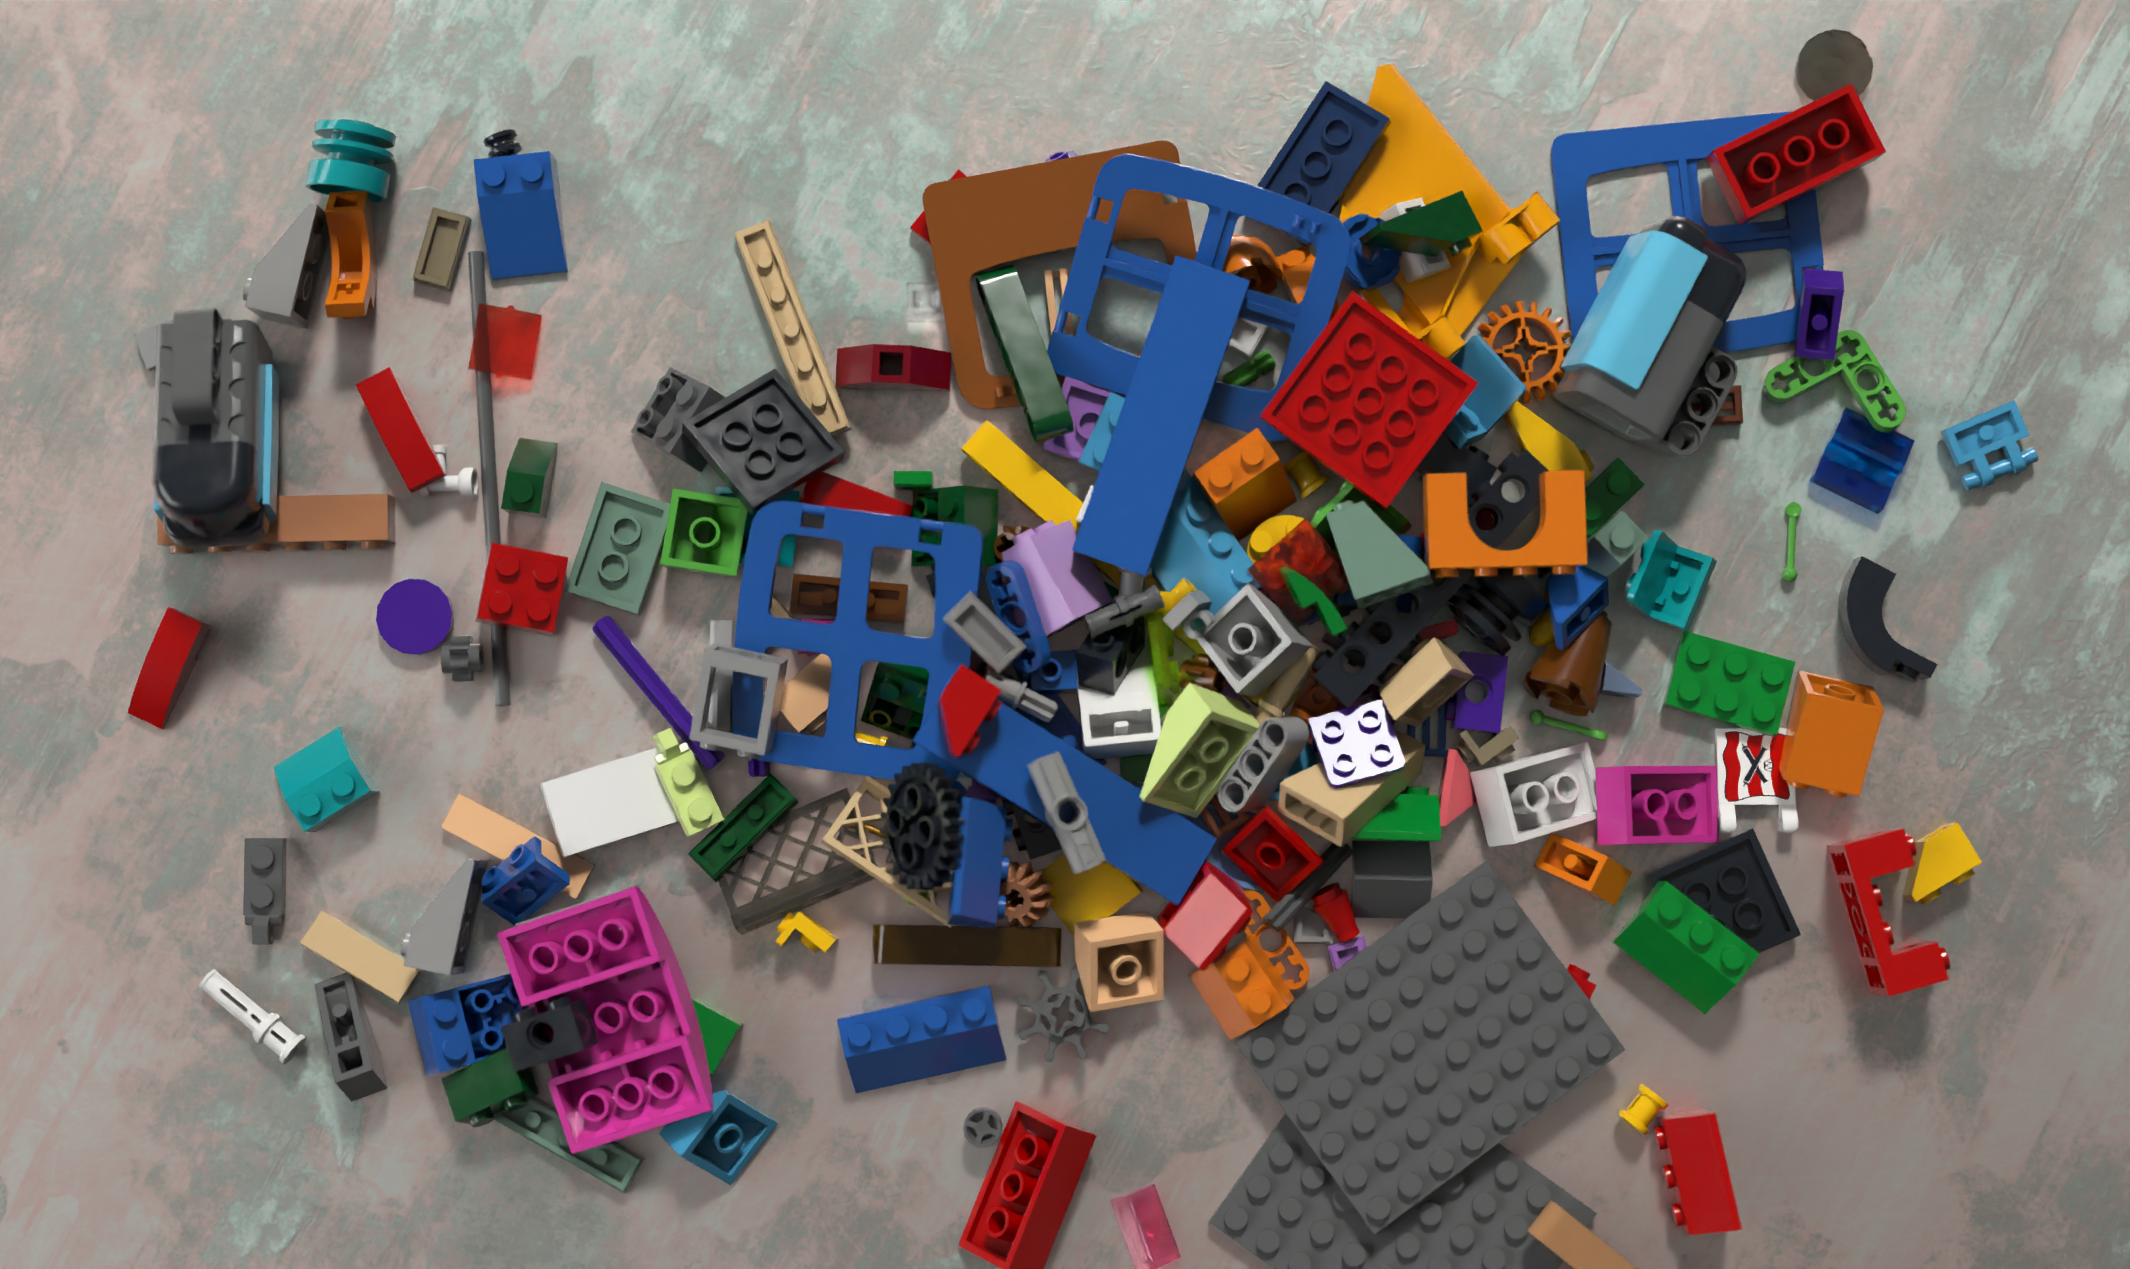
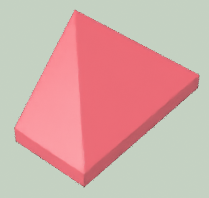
(1455, 788)

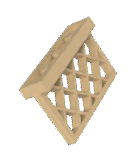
(878, 790)

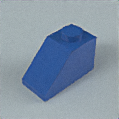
(1575, 602)

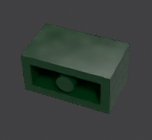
(488, 1088)

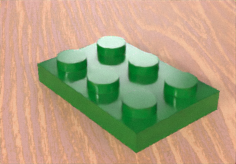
(1729, 683)

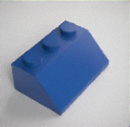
(976, 881)

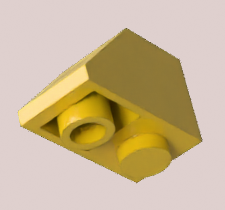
(1940, 858)

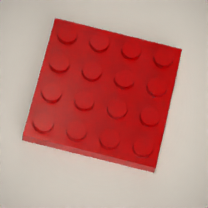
(1368, 400)

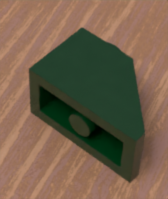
(529, 478)

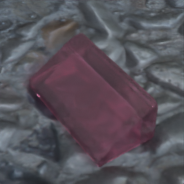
(1145, 1228)

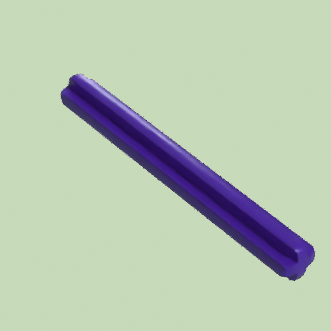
(653, 687)

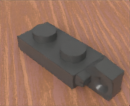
(264, 886)

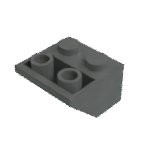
(674, 402)

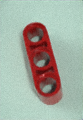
(836, 492)

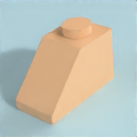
(807, 696)

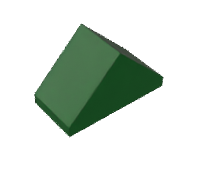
(717, 1032)

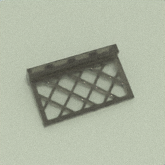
(804, 892)

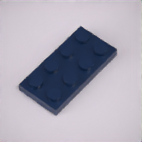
(1325, 151)

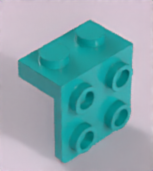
(1669, 581)

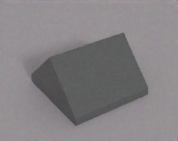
(1390, 878)

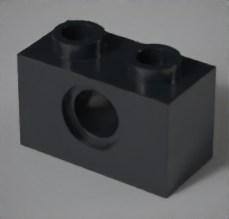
(531, 1046)

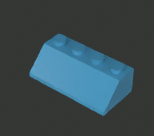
(1201, 550)

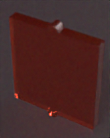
(504, 341)

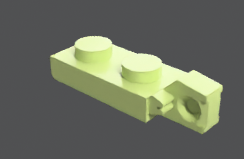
(685, 784)

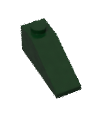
(1428, 229)

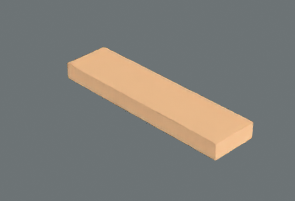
(501, 835)

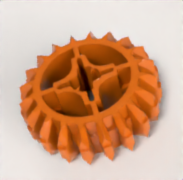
(1542, 350)

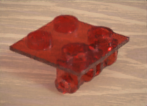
(1308, 555)

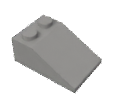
(289, 274)
(444, 931)

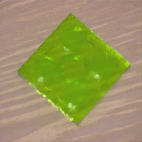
(1161, 648)

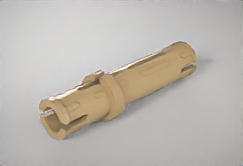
(1286, 686)

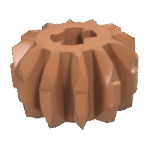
(1025, 894)

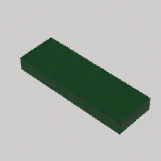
(743, 827)

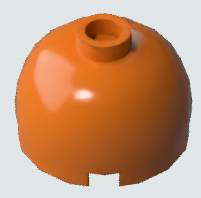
(1253, 261)

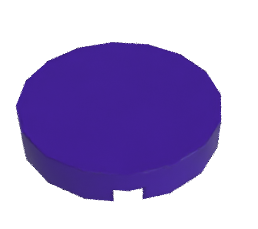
(415, 616)

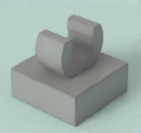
(1187, 612)

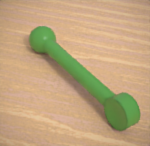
(1792, 511)
(1538, 717)

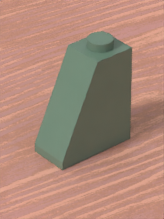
(1613, 543)
(1374, 556)

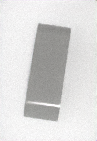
(1278, 757)

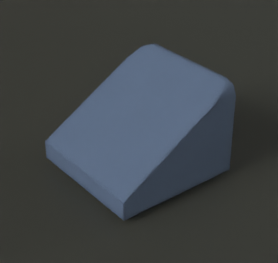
(1617, 684)

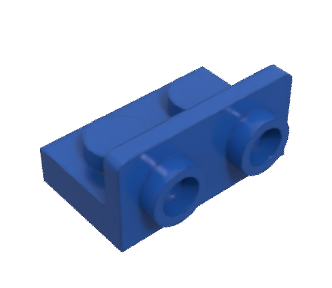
(522, 882)

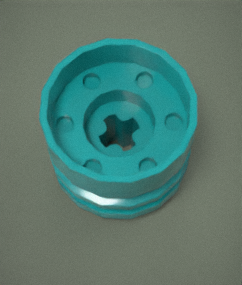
(351, 154)

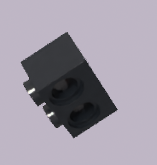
(1110, 656)

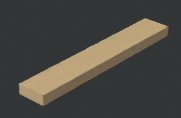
(791, 326)

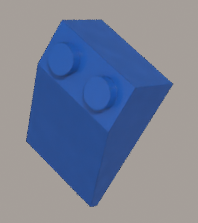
(521, 214)

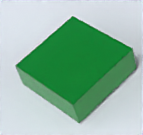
(913, 480)

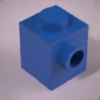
(1056, 677)

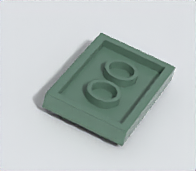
(619, 548)

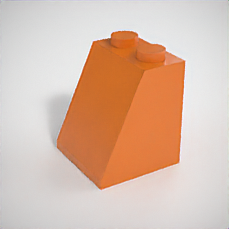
(1246, 484)
(1830, 734)

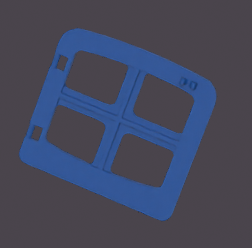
(1675, 145)
(1227, 199)
(849, 638)

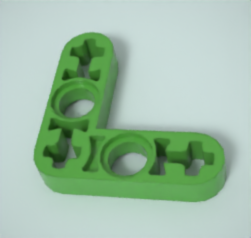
(1849, 368)

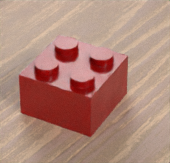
(521, 589)

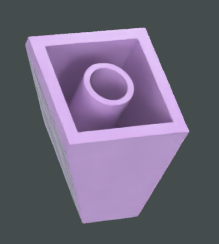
(1060, 579)

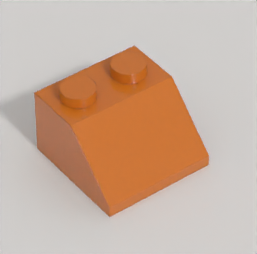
(1242, 988)

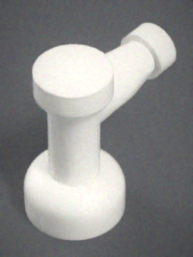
(466, 482)

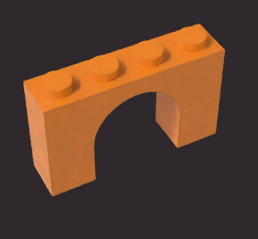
(1454, 546)

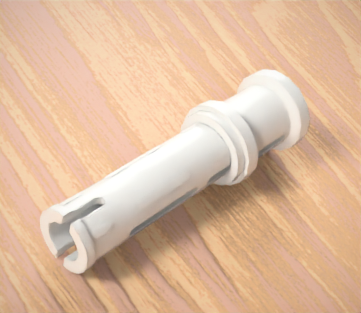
(263, 1032)

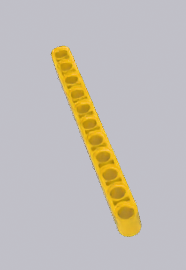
(1048, 501)

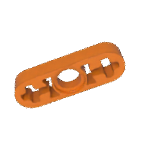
(1294, 958)

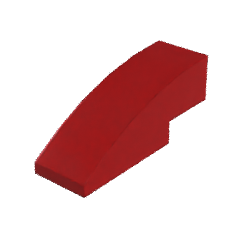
(400, 429)
(167, 667)

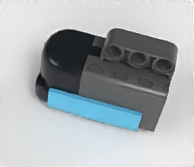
(1653, 338)
(214, 430)

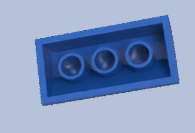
(922, 1039)

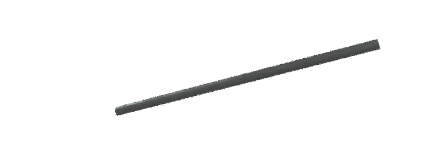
(488, 477)

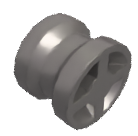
(981, 1133)

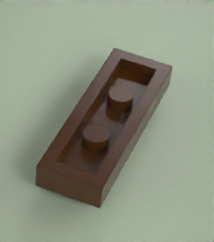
(820, 597)

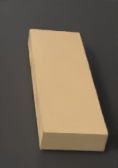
(359, 957)

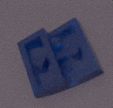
(1861, 461)

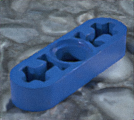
(1019, 585)

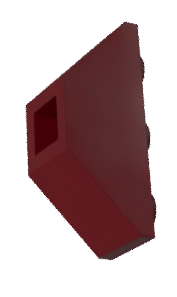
(893, 367)

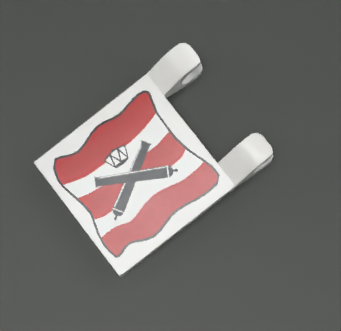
(1751, 776)

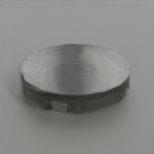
(1833, 62)

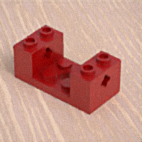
(1886, 968)

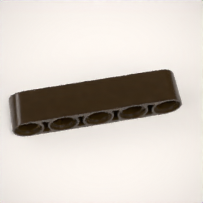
(966, 945)

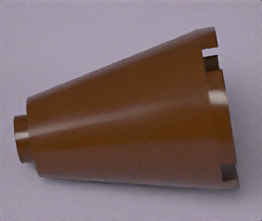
(1575, 674)

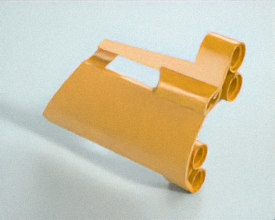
(1425, 162)

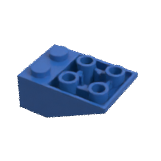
(463, 1023)

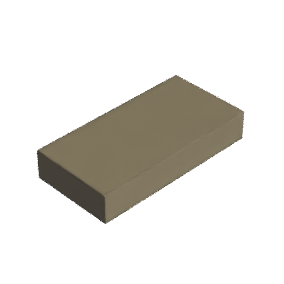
(441, 249)

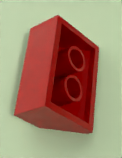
(1697, 1172)

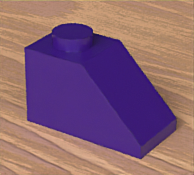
(1819, 313)

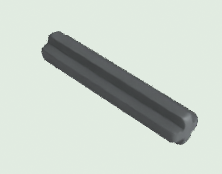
(1296, 899)

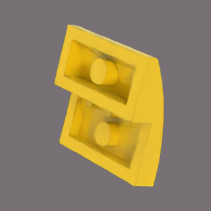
(1089, 893)

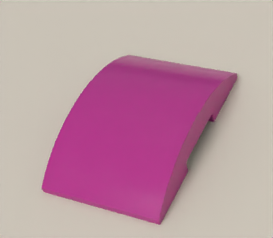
(650, 1042)

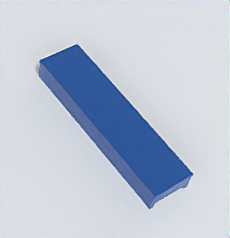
(1161, 415)

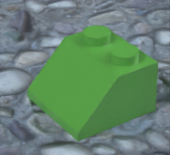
(704, 533)

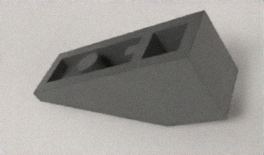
(349, 1038)

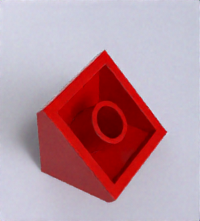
(1272, 853)

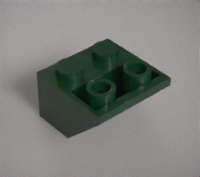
(957, 505)
(897, 699)

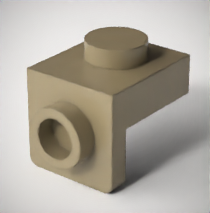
(1496, 747)

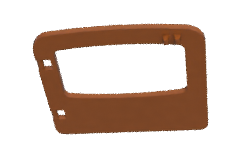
(1024, 214)

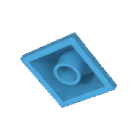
(720, 1138)

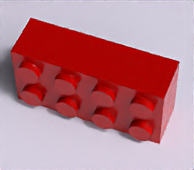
(1795, 154)

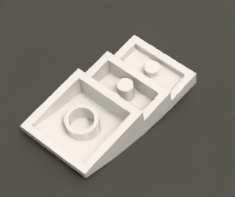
(609, 803)

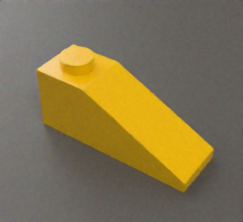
(1546, 442)

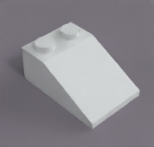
(1536, 794)

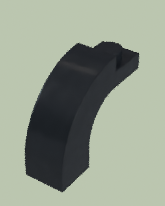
(1863, 624)

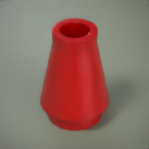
(1335, 910)

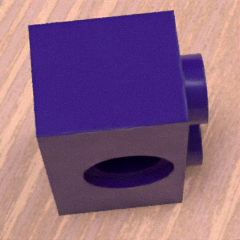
(1487, 715)

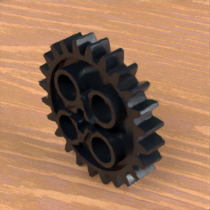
(922, 826)

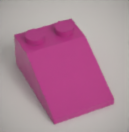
(1657, 805)

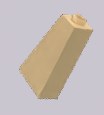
(1345, 810)

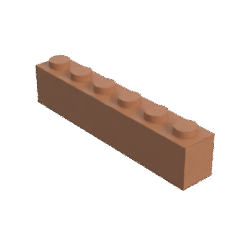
(318, 521)

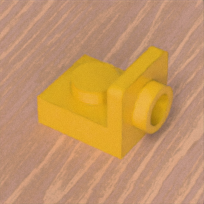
(813, 934)

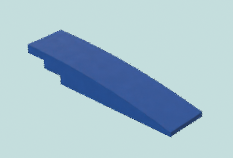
(1134, 835)

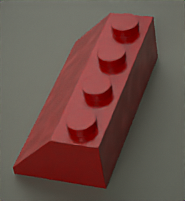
(1027, 1189)

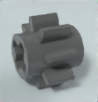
(462, 658)

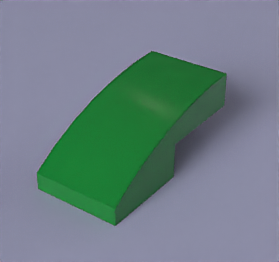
(1307, 593)

